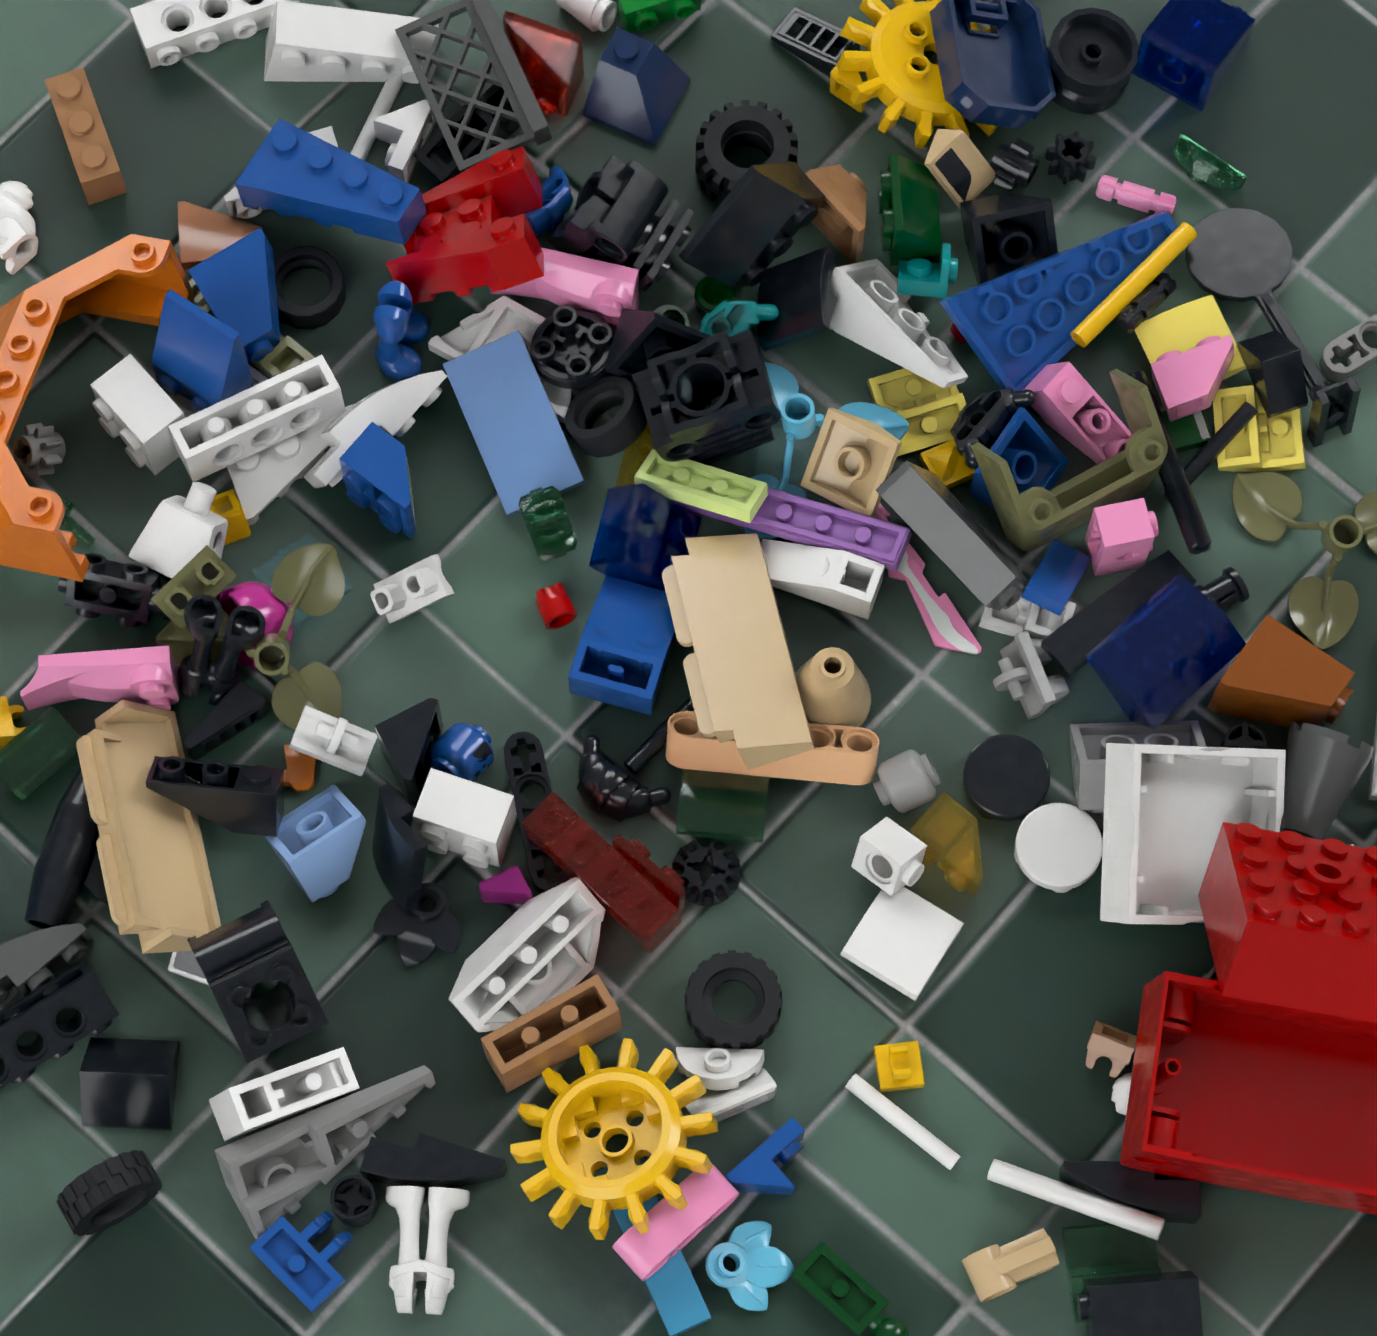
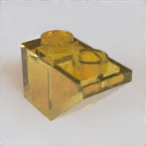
(952, 843)

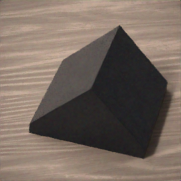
(644, 337)
(408, 742)
(129, 1083)

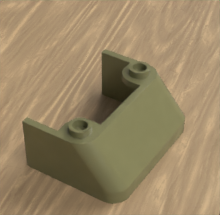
(1045, 514)

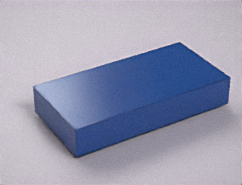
(1056, 577)

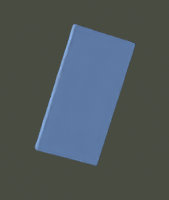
(512, 420)

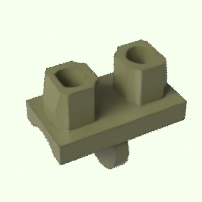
(202, 575)

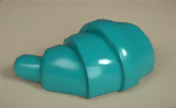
(737, 317)

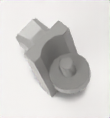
(1026, 678)

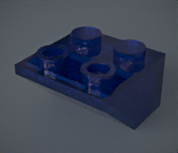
(641, 534)

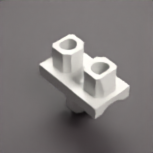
(411, 589)
(333, 740)

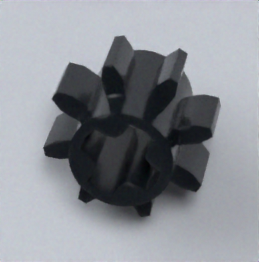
(1070, 157)
(1014, 165)

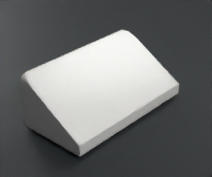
(730, 1102)

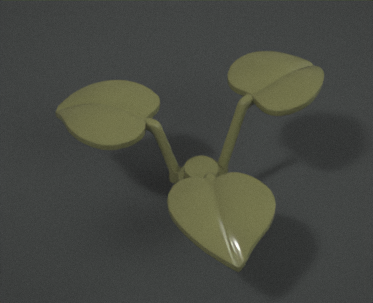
(315, 584)
(1316, 606)

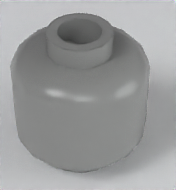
(907, 781)

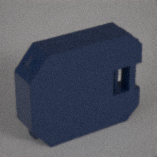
(994, 75)

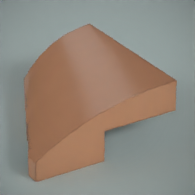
(207, 233)

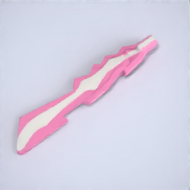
(938, 613)

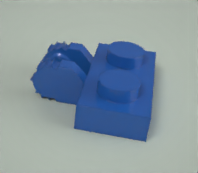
(298, 1263)

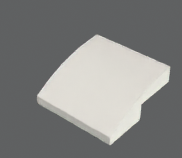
(902, 940)

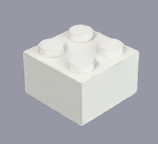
(137, 412)
(465, 818)

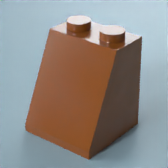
(1282, 680)

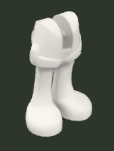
(410, 1268)

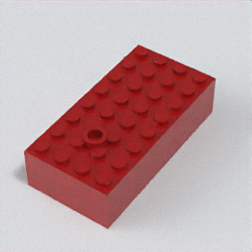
(1293, 921)

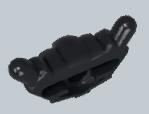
(986, 419)
(611, 787)

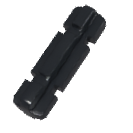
(1145, 303)

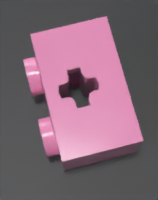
(1120, 536)

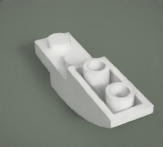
(388, 408)

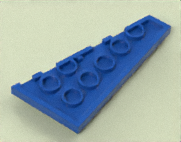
(1028, 314)

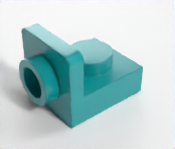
(925, 278)

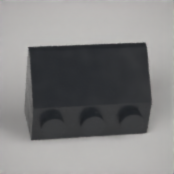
(754, 224)

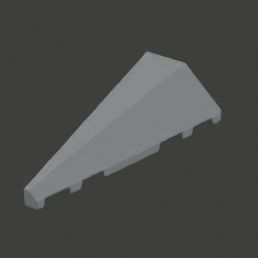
(287, 1161)

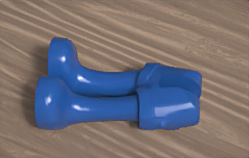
(398, 327)

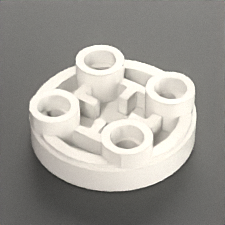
(1058, 846)

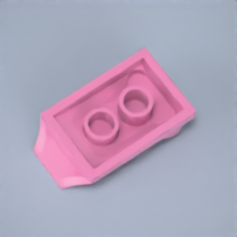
(584, 285)
(130, 674)

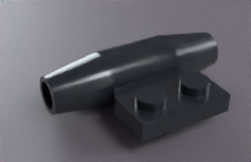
(66, 861)

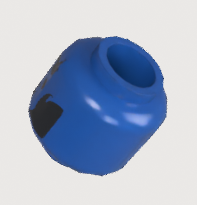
(463, 751)

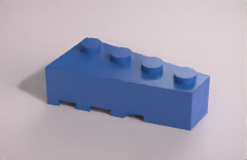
(326, 184)

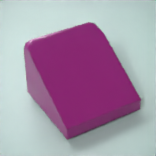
(506, 888)

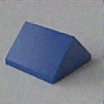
(1030, 456)

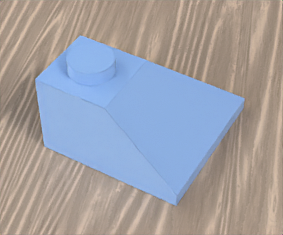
(320, 842)

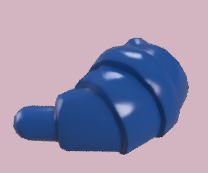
(556, 202)

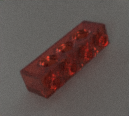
(603, 871)

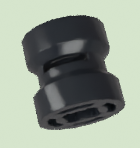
(354, 1192)

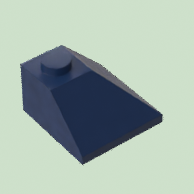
(635, 88)

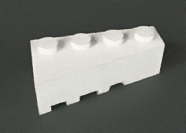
(339, 45)

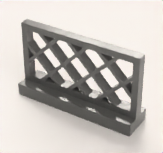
(508, 72)

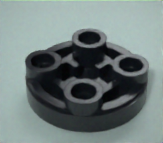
(571, 348)
(1006, 777)

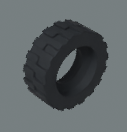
(741, 968)
(109, 1192)

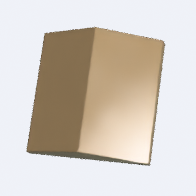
(851, 462)

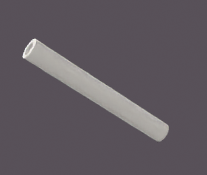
(1076, 1199)

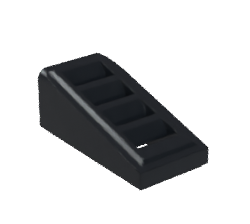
(807, 52)
(233, 714)

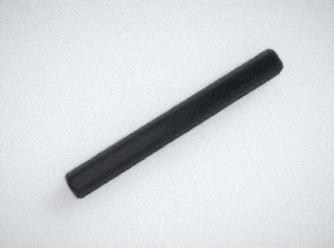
(1178, 488)

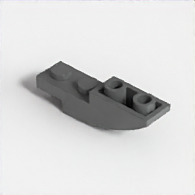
(35, 957)

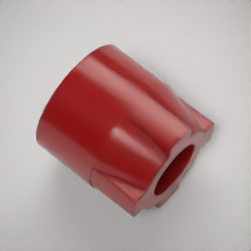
(555, 606)

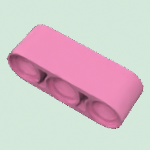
(672, 1228)

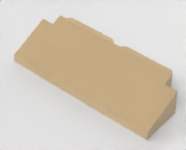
(741, 658)
(146, 843)

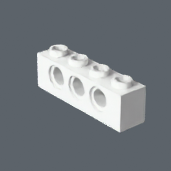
(203, 34)
(257, 418)

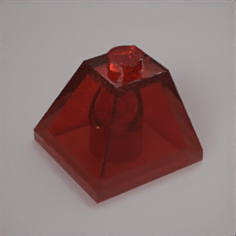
(549, 60)

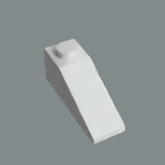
(283, 1093)

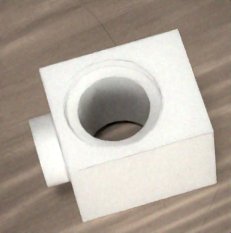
(889, 856)

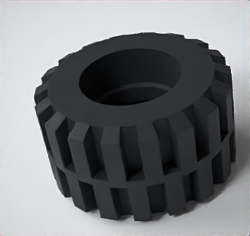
(738, 128)

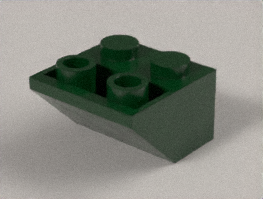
(909, 211)

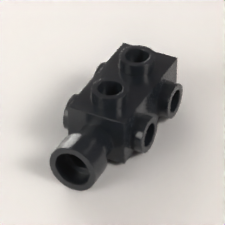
(114, 591)

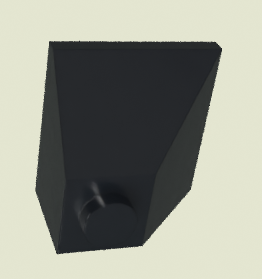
(1007, 233)

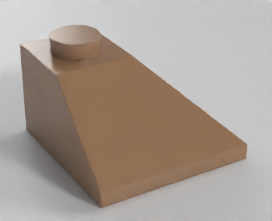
(843, 211)

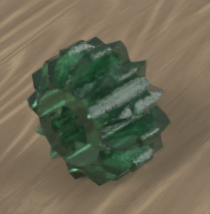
(548, 523)

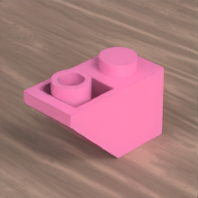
(1192, 378)

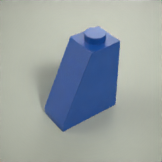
(243, 292)

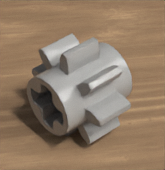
(39, 449)

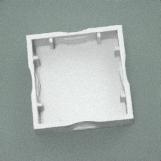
(1166, 818)

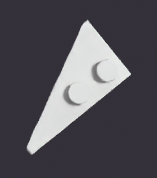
(274, 469)

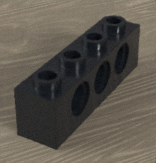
(38, 1013)

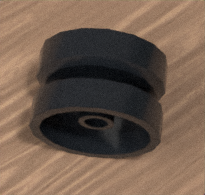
(1091, 59)

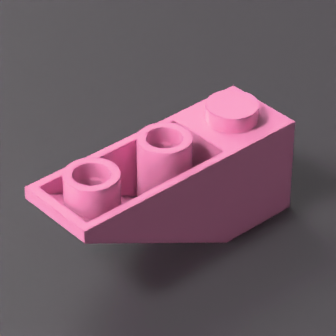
(1078, 412)

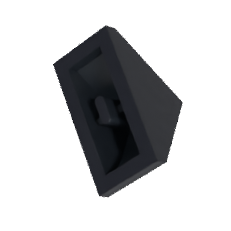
(1275, 372)

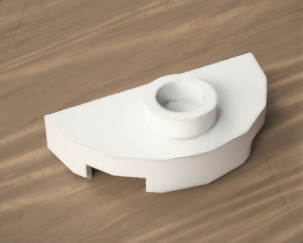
(719, 1066)

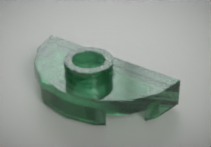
(1205, 166)

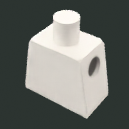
(181, 531)

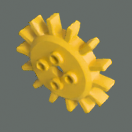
(889, 70)
(610, 1102)

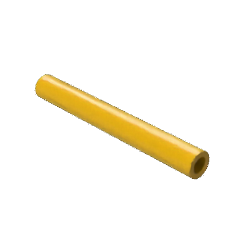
(1133, 284)

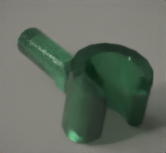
(71, 523)

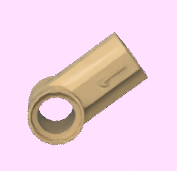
(999, 1269)

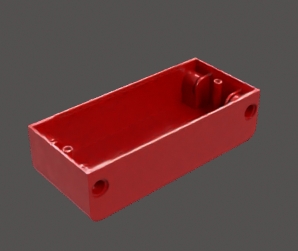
(1253, 1096)

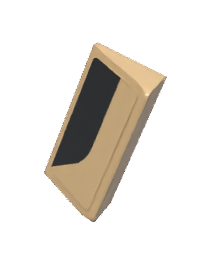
(958, 165)

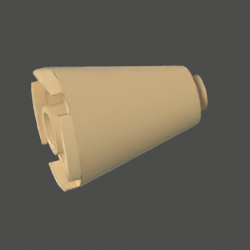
(834, 689)

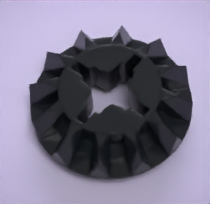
(719, 886)

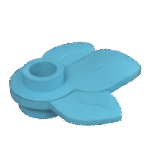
(756, 1265)

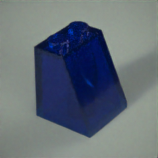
(1192, 48)

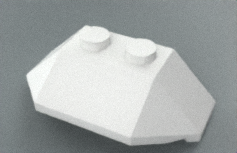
(530, 957)

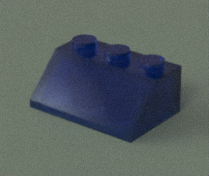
(1165, 652)

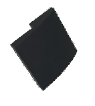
(801, 296)
(398, 849)

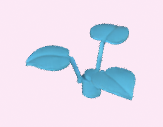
(800, 422)

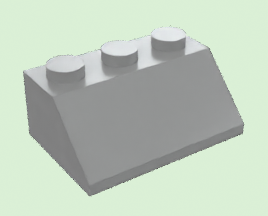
(1089, 751)

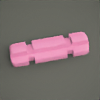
(1134, 195)

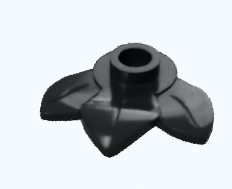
(420, 930)

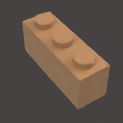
(85, 136)
(552, 1033)

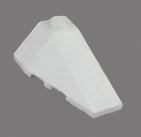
(883, 322)

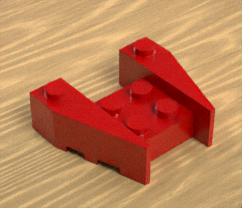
(475, 231)

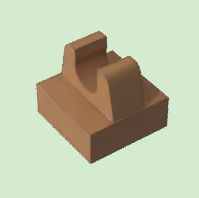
(1110, 1043)

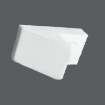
(407, 133)

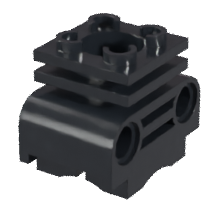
(619, 221)
(687, 380)
(239, 958)

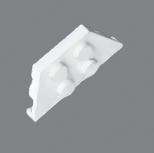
(495, 322)

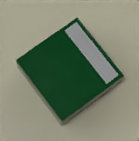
(1188, 431)

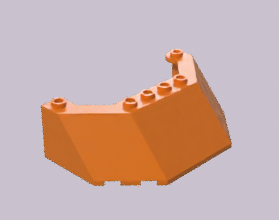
(116, 282)

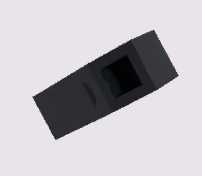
(228, 794)

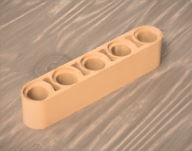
(839, 756)

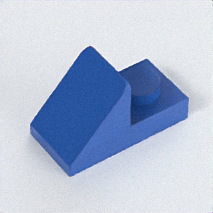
(758, 1170)

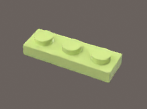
(703, 486)

